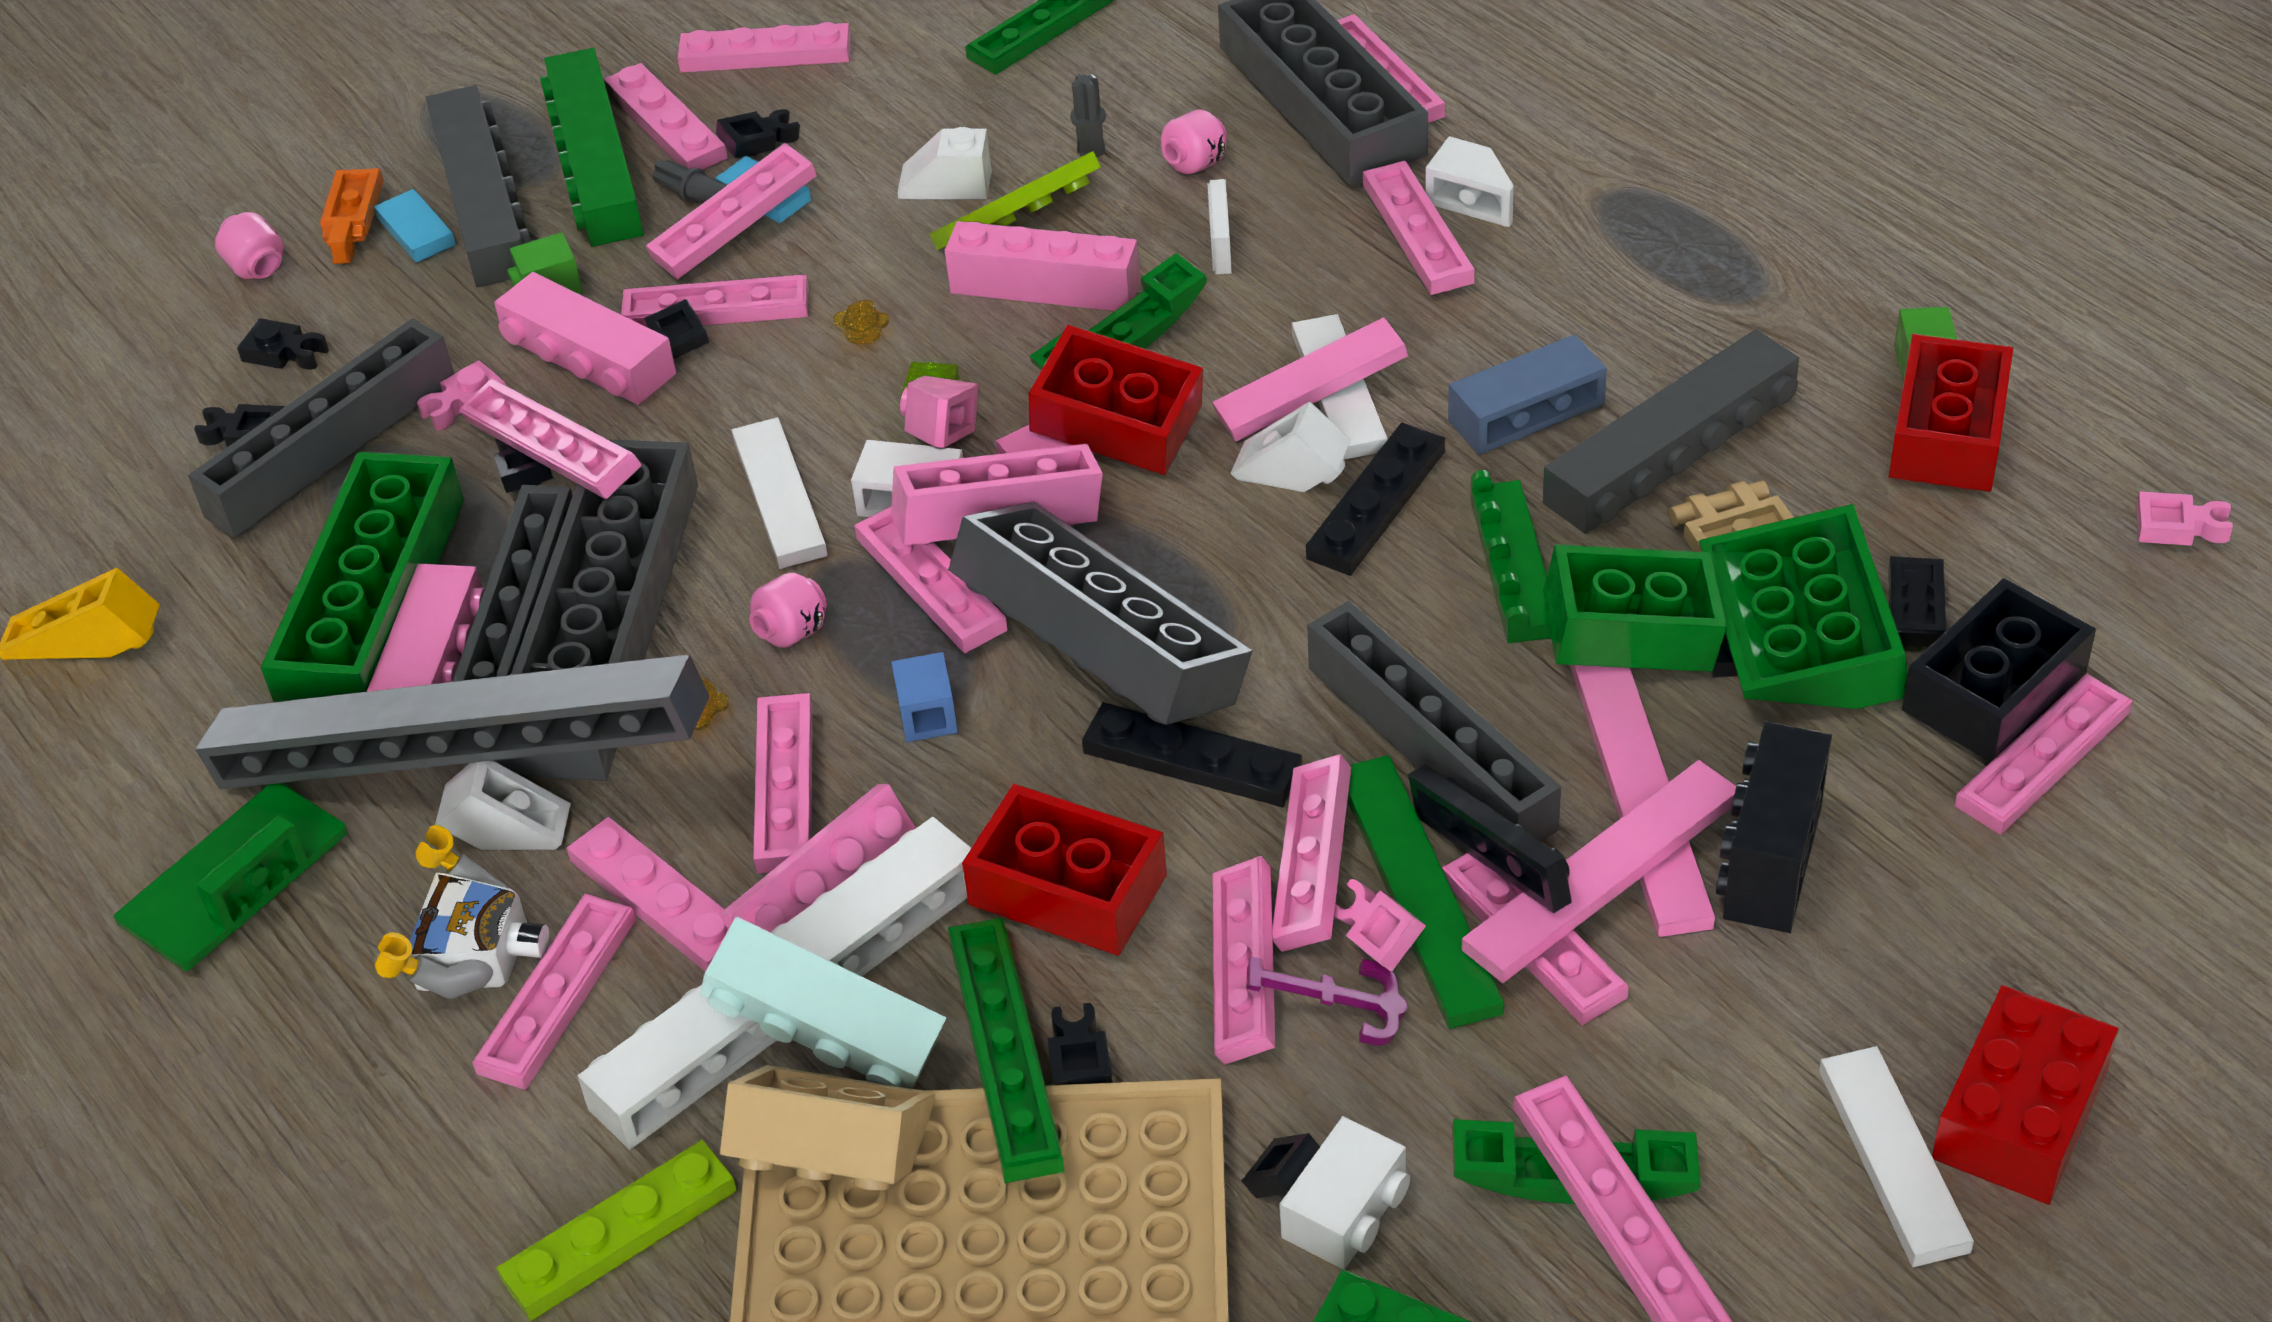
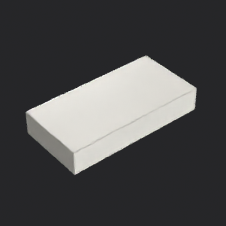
(1219, 226)

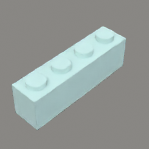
(820, 1006)

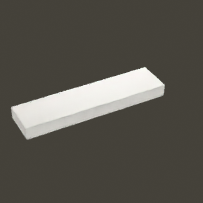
(1350, 407)
(779, 493)
(1896, 1157)

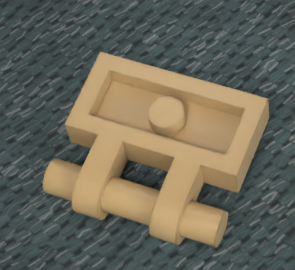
(1728, 511)

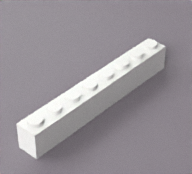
(853, 925)

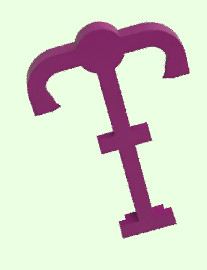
(1388, 1005)

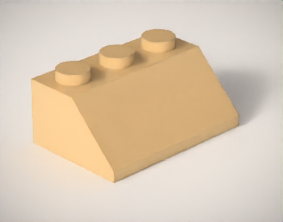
(824, 1125)

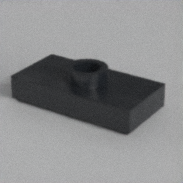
(1917, 599)

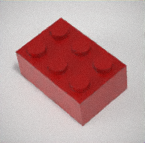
(1115, 399)
(1951, 412)
(1065, 869)
(2024, 1094)

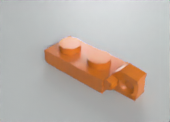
(350, 210)

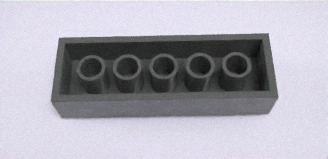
(1324, 83)
(1100, 612)

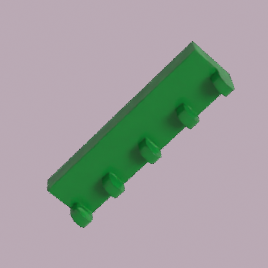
(1511, 556)

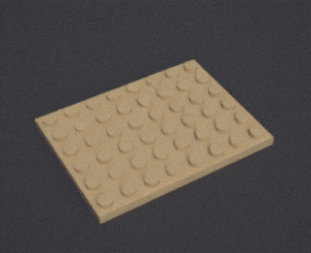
(1111, 1239)

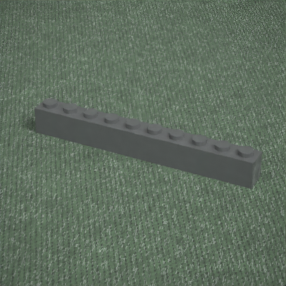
(456, 722)

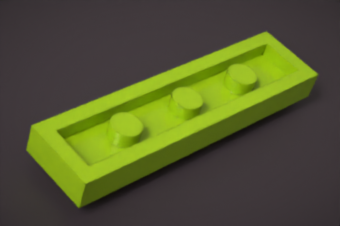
(1032, 195)
(616, 1230)

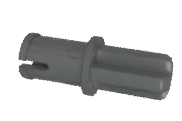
(1088, 115)
(690, 183)

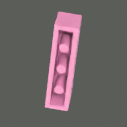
(1042, 266)
(585, 338)
(936, 495)
(430, 628)

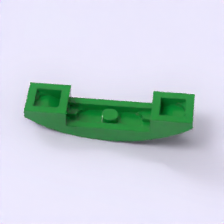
(1166, 296)
(1497, 1161)

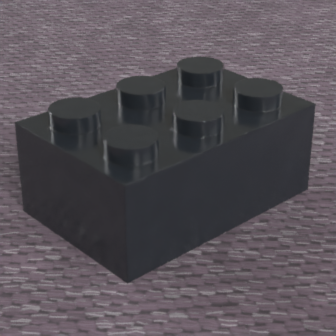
(1998, 669)
(1774, 827)

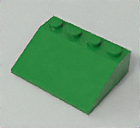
(1808, 612)

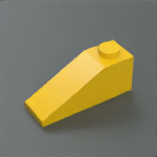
(84, 622)

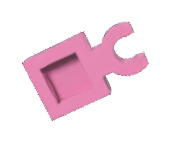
(455, 393)
(2175, 520)
(1379, 925)

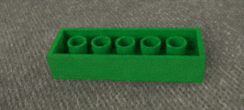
(381, 526)

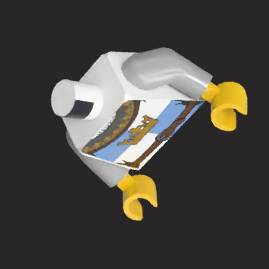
(465, 930)

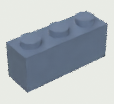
(1526, 394)

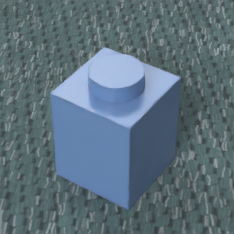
(924, 697)

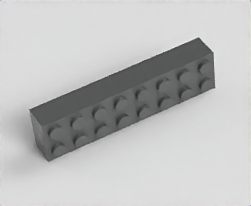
(607, 584)

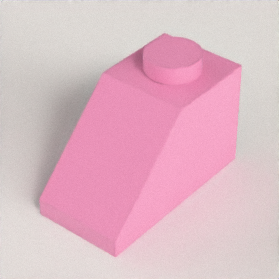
(939, 409)

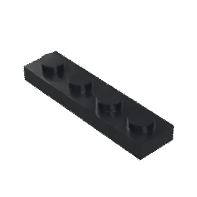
(1375, 499)
(1191, 754)
(1491, 838)

